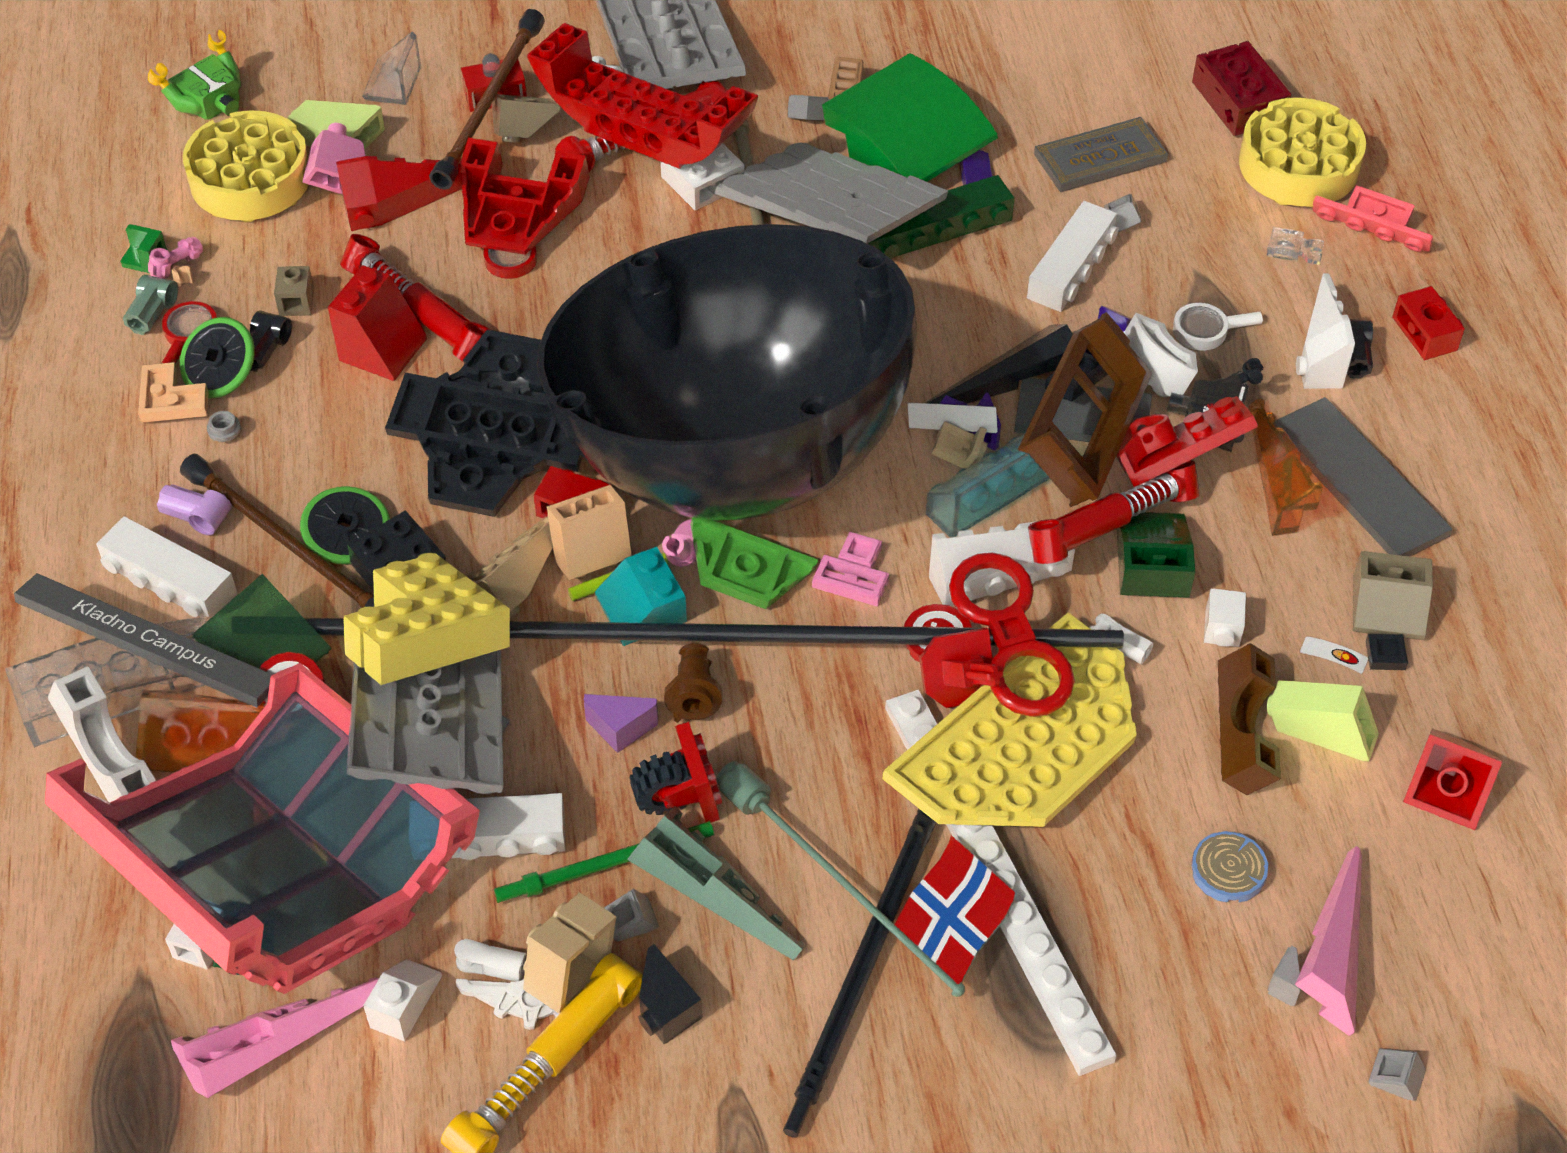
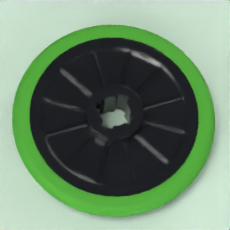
(220, 340)
(326, 511)

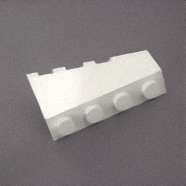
(950, 552)

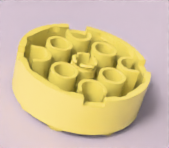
(1301, 151)
(246, 165)

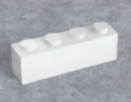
(1072, 256)
(166, 569)
(517, 826)

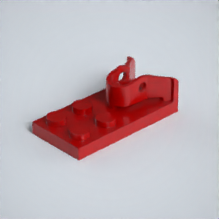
(1163, 447)

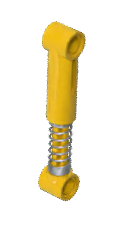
(610, 987)

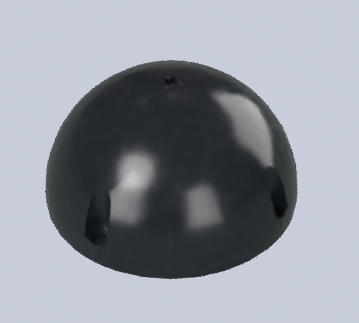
(741, 379)

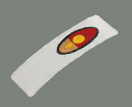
(1334, 653)

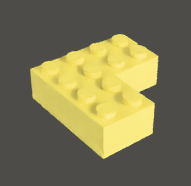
(423, 620)

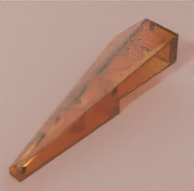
(1284, 479)

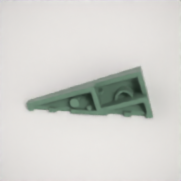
(696, 871)

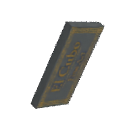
(1100, 154)

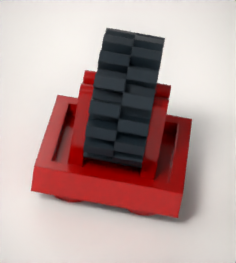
(678, 778)

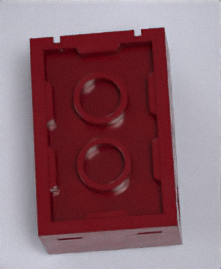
(1237, 83)

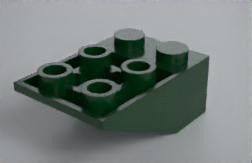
(1156, 556)

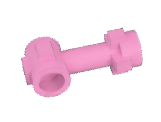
(161, 260)

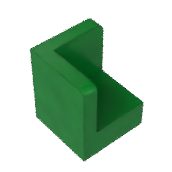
(142, 242)

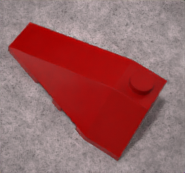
(386, 190)

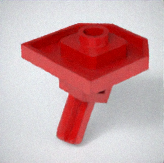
(958, 666)

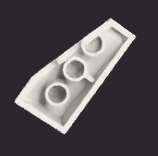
(1327, 343)

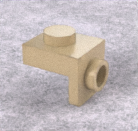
(959, 445)

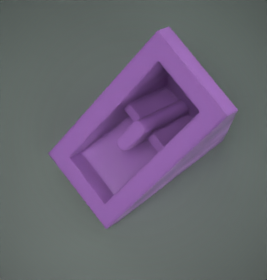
(620, 718)

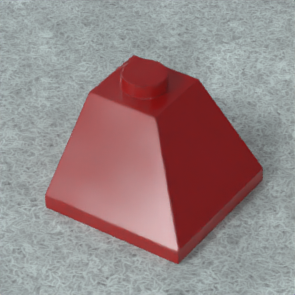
(1453, 779)

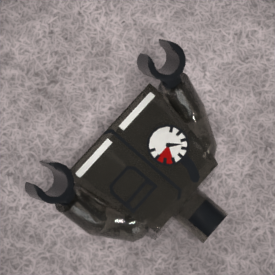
(1207, 393)

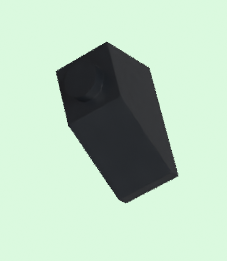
(666, 999)

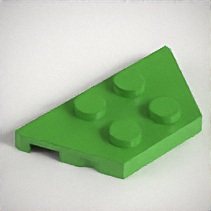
(746, 564)

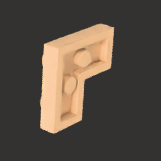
(164, 400)

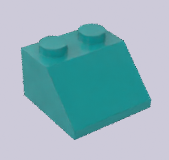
(642, 592)

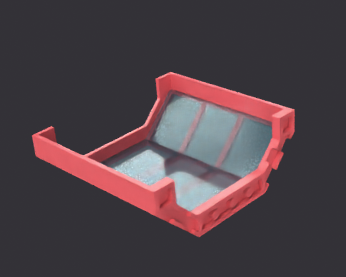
(271, 843)

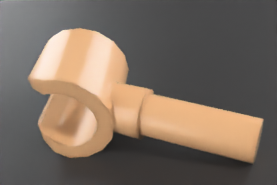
(181, 274)

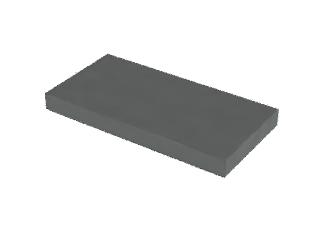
(1075, 418)

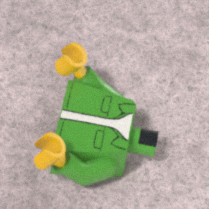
(204, 87)

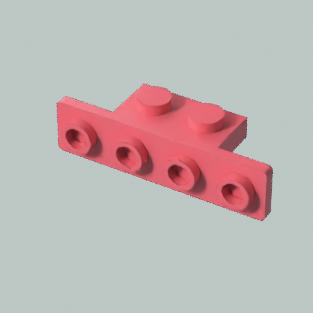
(1376, 214)

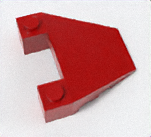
(514, 211)

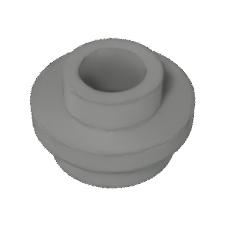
(223, 426)

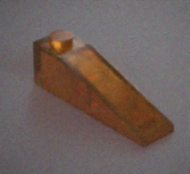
(188, 727)

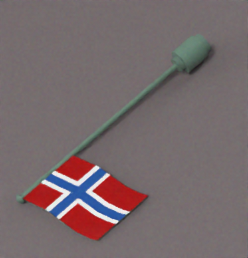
(946, 914)

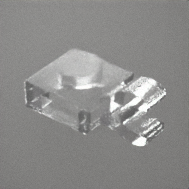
(1290, 244)

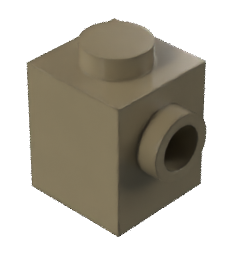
(294, 291)

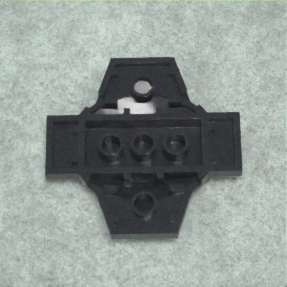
(482, 425)

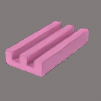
(848, 584)

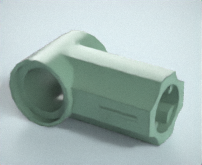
(151, 298)

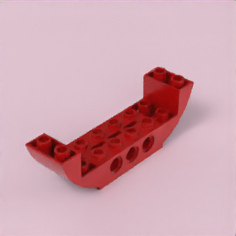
(631, 109)

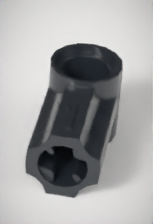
(268, 332)
(1361, 359)

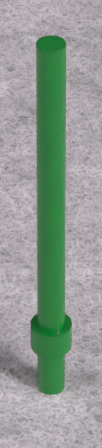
(533, 884)

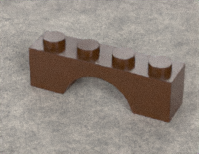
(1244, 684)

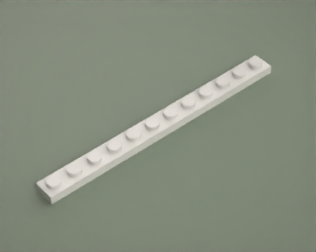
(1023, 925)

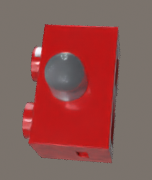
(478, 77)

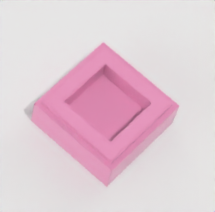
(860, 550)

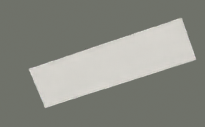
(962, 416)

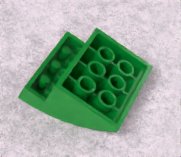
(909, 120)

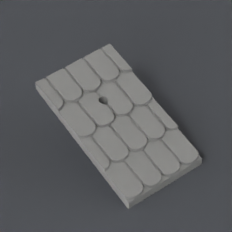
(671, 41)
(831, 192)
(430, 727)

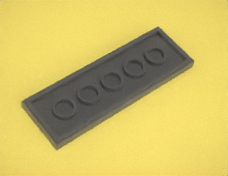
(1363, 480)

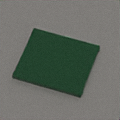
(260, 626)

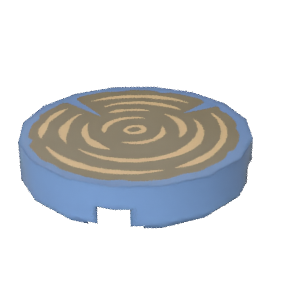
(1229, 866)

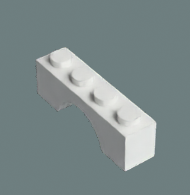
(86, 717)

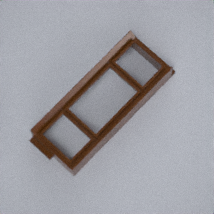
(1085, 476)

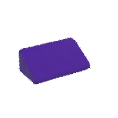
(975, 167)

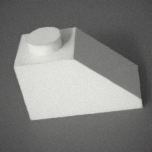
(400, 998)

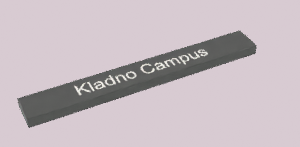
(145, 639)

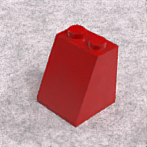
(374, 325)

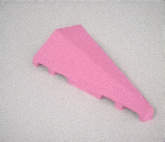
(1333, 959)
(242, 1047)

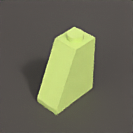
(361, 120)
(1325, 716)

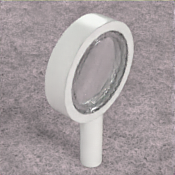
(1206, 326)

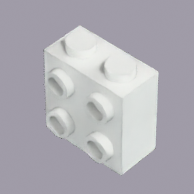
(699, 180)

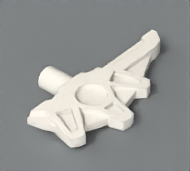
(507, 999)

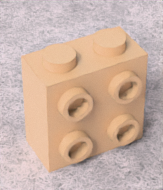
(589, 532)

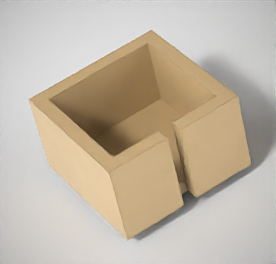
(567, 951)

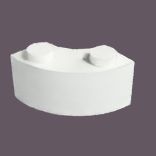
(1169, 361)

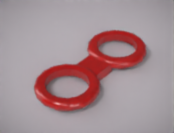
(1012, 633)

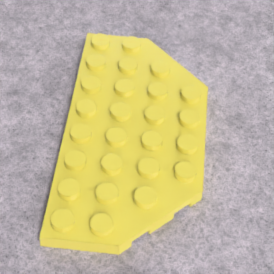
(1018, 768)

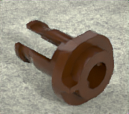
(693, 691)

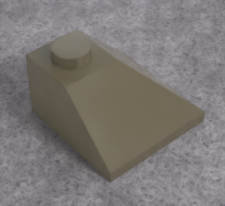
(521, 115)

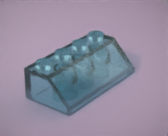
(983, 488)

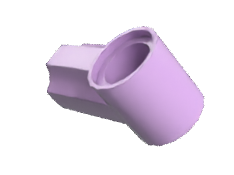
(200, 510)

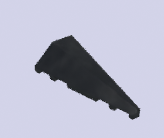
(1028, 359)

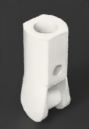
(1134, 645)
(489, 960)

